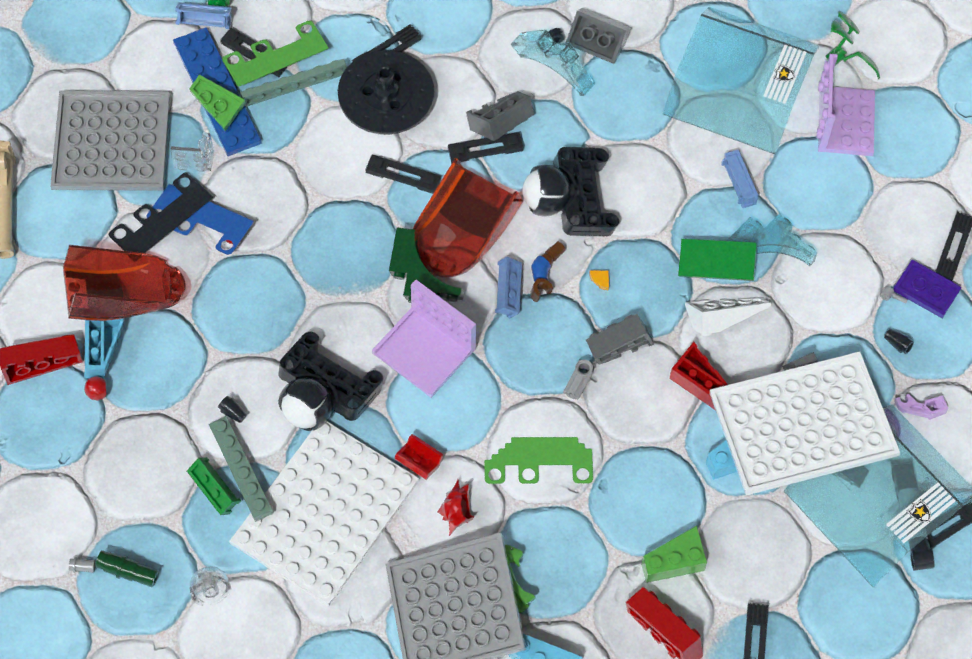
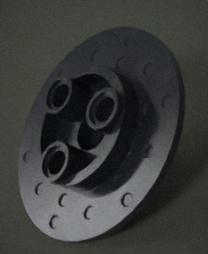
(378, 75)

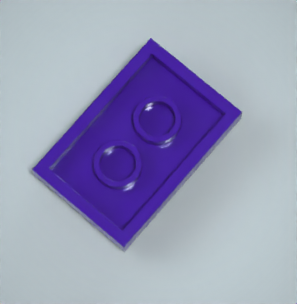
(927, 288)

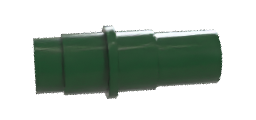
(126, 568)

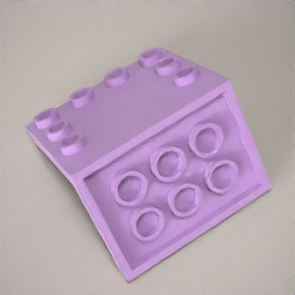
(844, 116)
(428, 341)

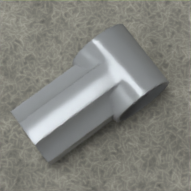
(578, 380)

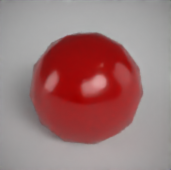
(95, 388)

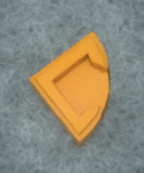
(600, 278)

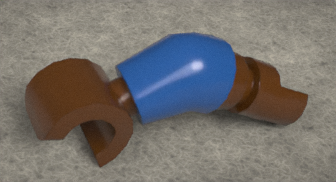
(540, 269)

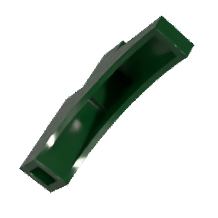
(407, 264)

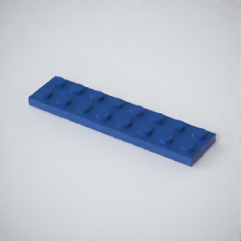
(203, 59)

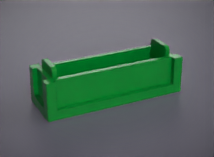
(212, 486)

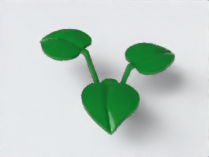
(840, 51)

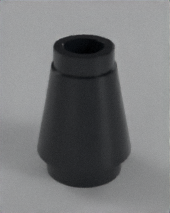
(899, 341)
(232, 409)

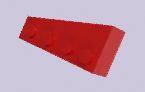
(38, 358)
(665, 625)

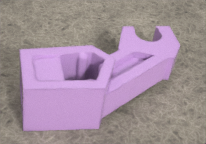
(919, 409)

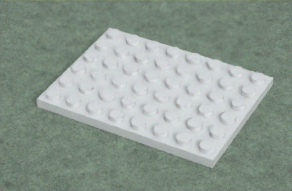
(803, 423)
(325, 512)

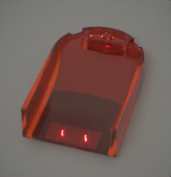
(462, 221)
(118, 283)

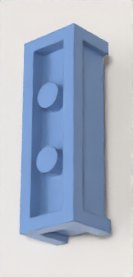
(204, 15)
(740, 179)
(509, 287)

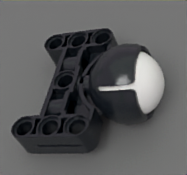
(563, 189)
(321, 384)

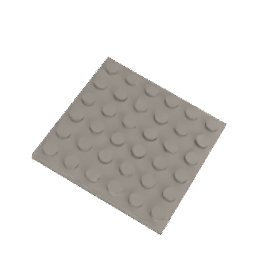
(110, 140)
(456, 602)

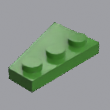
(217, 101)

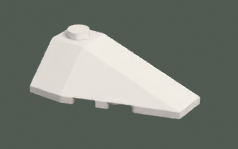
(715, 317)

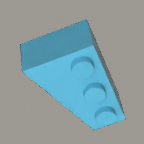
(100, 345)
(720, 461)
(541, 650)

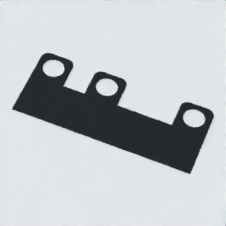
(162, 223)

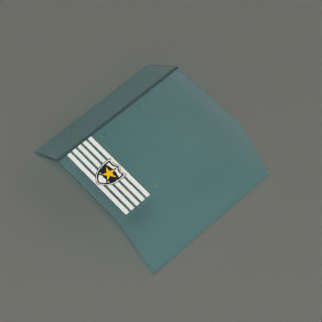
(739, 79)
(884, 506)

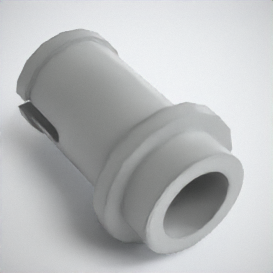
(81, 565)

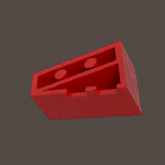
(696, 375)

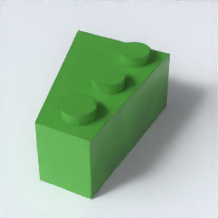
(675, 558)

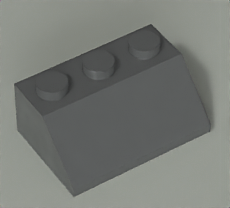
(598, 35)

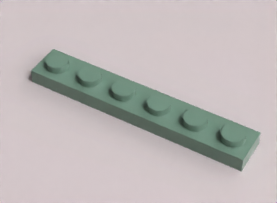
(293, 83)
(241, 469)

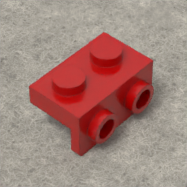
(419, 457)

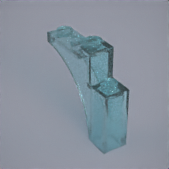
(557, 56)
(775, 239)

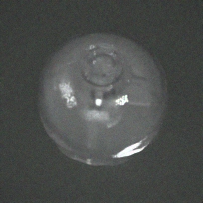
(209, 585)

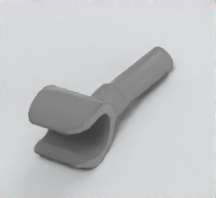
(888, 292)

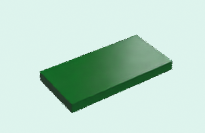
(717, 259)

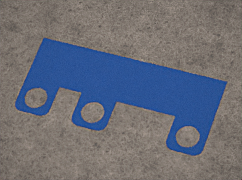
(212, 216)

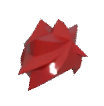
(456, 507)

